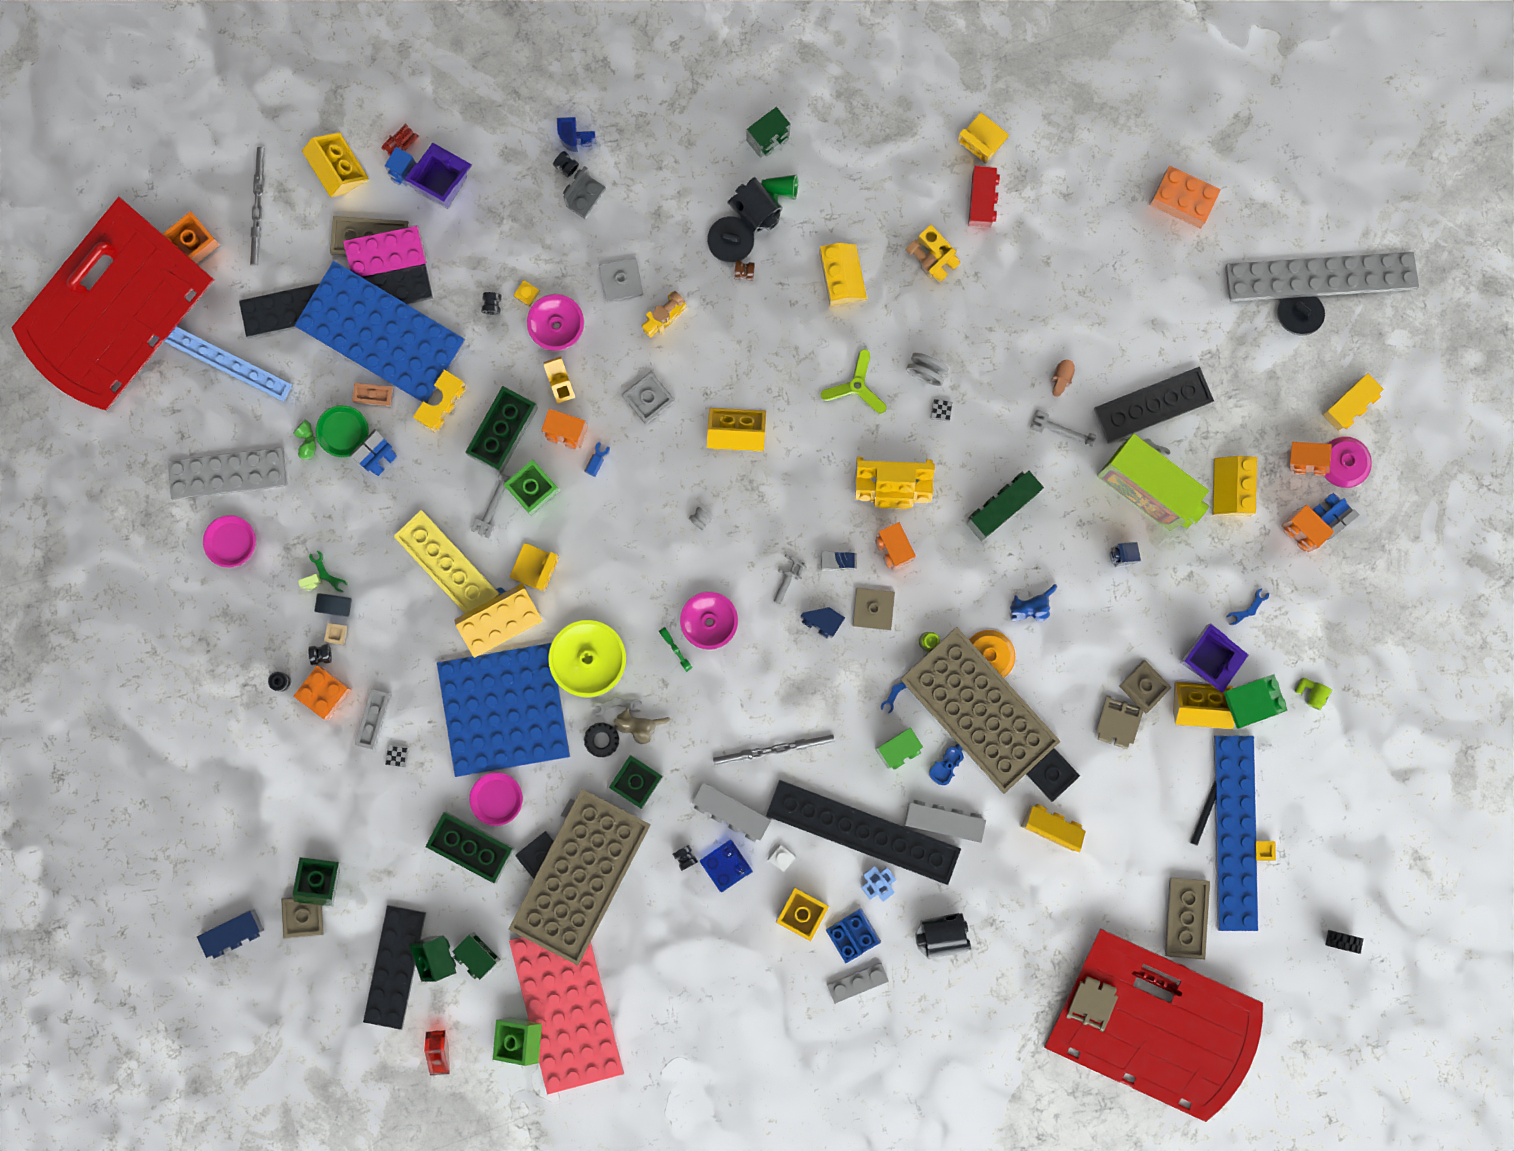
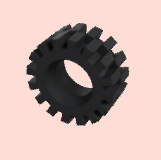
(593, 731)
(1344, 941)

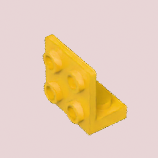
(982, 137)
(534, 567)

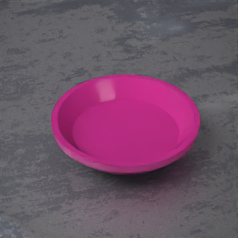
(1349, 462)
(229, 541)
(496, 799)

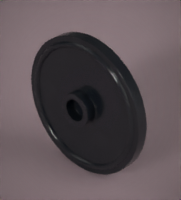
(730, 239)
(1301, 314)

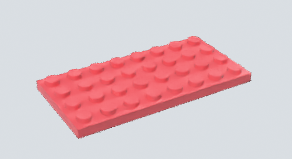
(574, 1016)

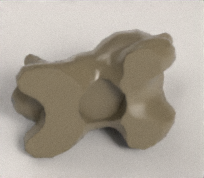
(640, 727)

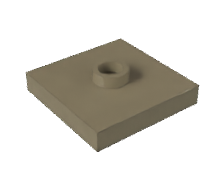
(873, 609)
(1145, 686)
(301, 919)

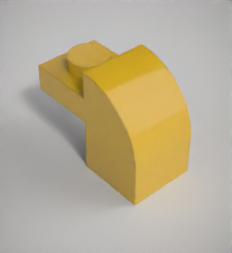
(559, 380)

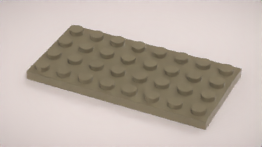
(980, 710)
(579, 877)

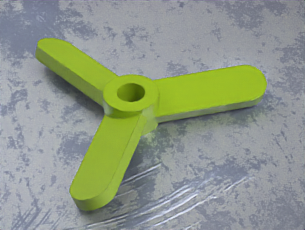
(859, 377)

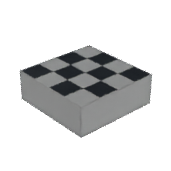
(941, 410)
(396, 756)

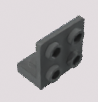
(583, 193)

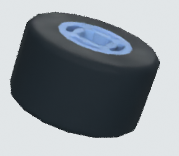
(333, 604)

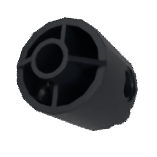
(756, 206)
(943, 936)

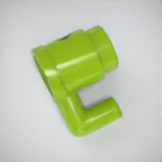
(928, 641)
(1318, 694)

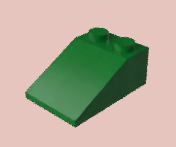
(1255, 701)

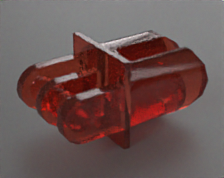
(402, 139)

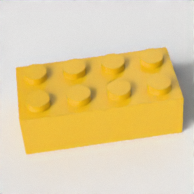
(498, 620)

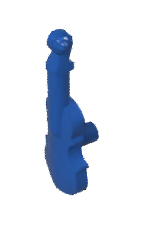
(942, 771)

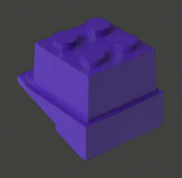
(438, 175)
(1214, 657)

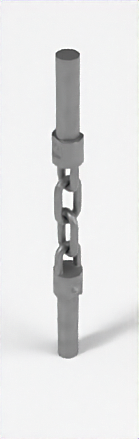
(256, 230)
(799, 745)

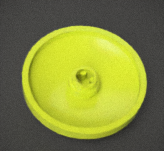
(587, 658)

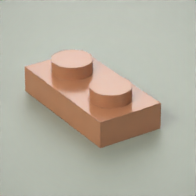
(372, 394)

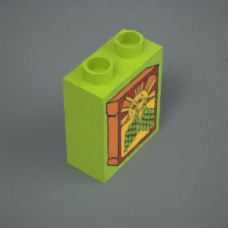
(1155, 484)

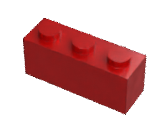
(983, 196)

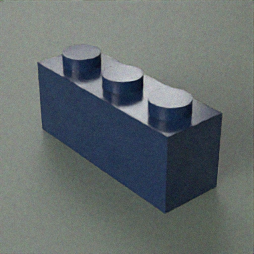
(230, 934)

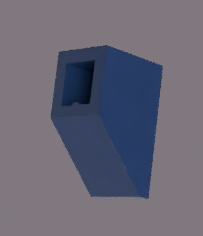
(1125, 554)
(824, 619)

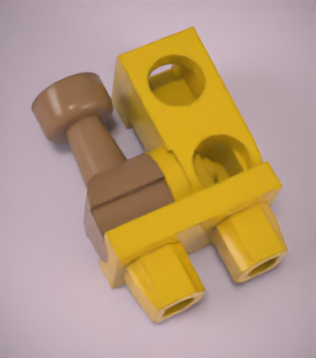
(939, 255)
(664, 315)

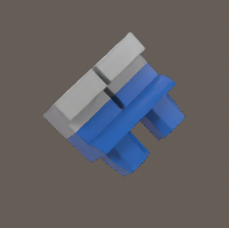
(369, 460)
(1338, 514)

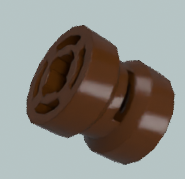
(740, 270)

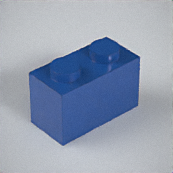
(399, 165)

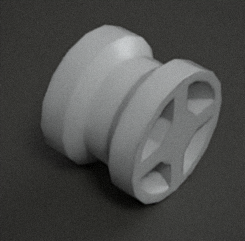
(700, 518)

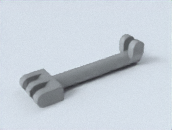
(1044, 423)
(484, 524)

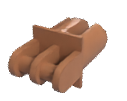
(1062, 376)

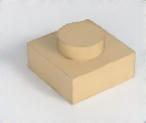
(335, 634)

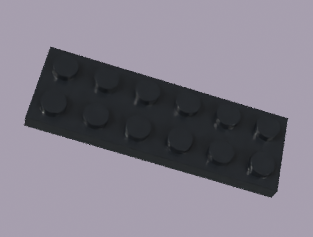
(1153, 404)
(394, 967)

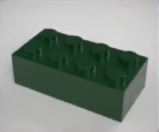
(501, 429)
(1008, 502)
(470, 847)

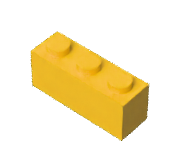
(1354, 402)

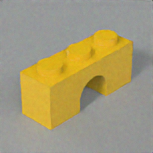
(433, 416)

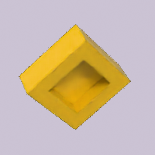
(526, 293)
(1265, 851)

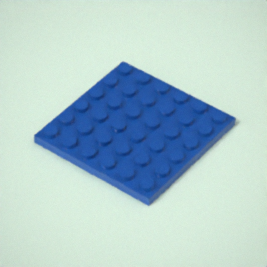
(502, 710)

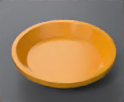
(996, 650)

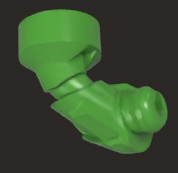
(308, 448)

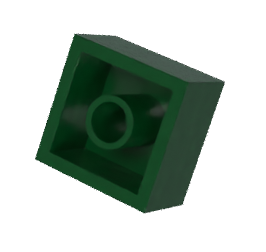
(768, 132)
(636, 782)
(316, 882)
(476, 956)
(433, 958)

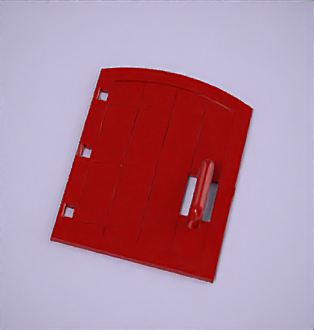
(103, 334)
(1174, 1049)

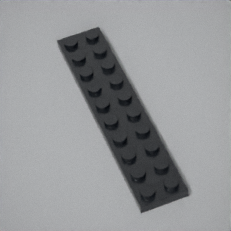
(282, 309)
(863, 832)

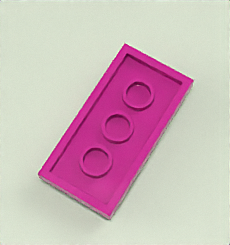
(385, 251)

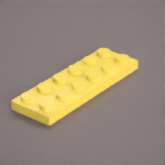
(445, 563)

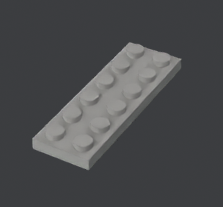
(227, 473)

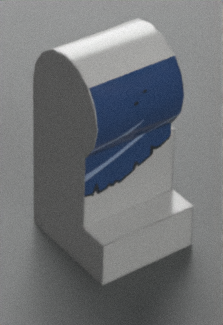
(838, 560)

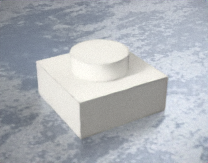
(782, 858)

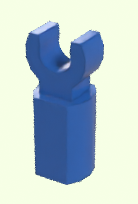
(596, 460)

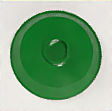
(341, 430)

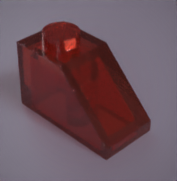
(437, 1052)

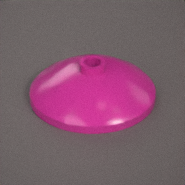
(552, 310)
(706, 606)

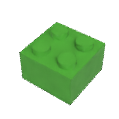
(531, 487)
(899, 748)
(517, 1041)

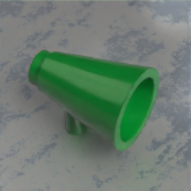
(782, 186)

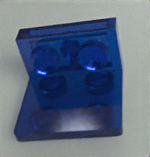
(726, 865)

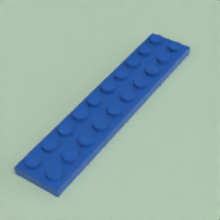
(1235, 833)

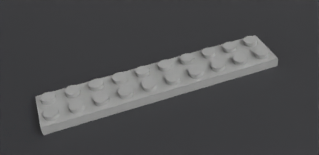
(1321, 276)

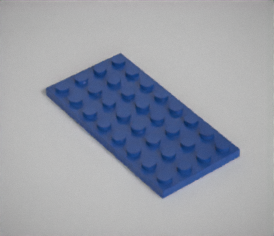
(379, 332)

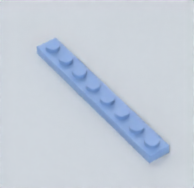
(229, 364)

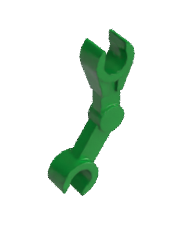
(324, 575)
(667, 637)

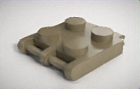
(1118, 723)
(1093, 1003)

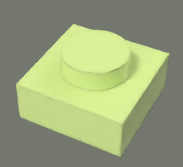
(310, 582)

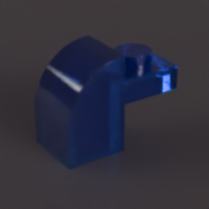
(570, 137)

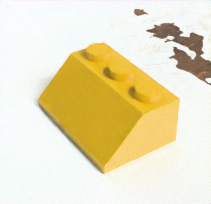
(334, 164)
(842, 273)
(736, 429)
(1235, 486)
(1201, 706)
(1054, 828)

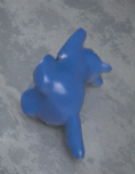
(1036, 607)

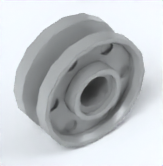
(927, 369)

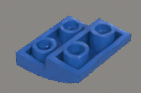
(853, 935)

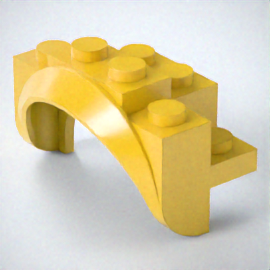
(894, 483)

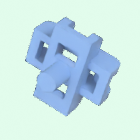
(878, 883)

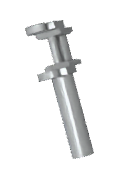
(787, 579)

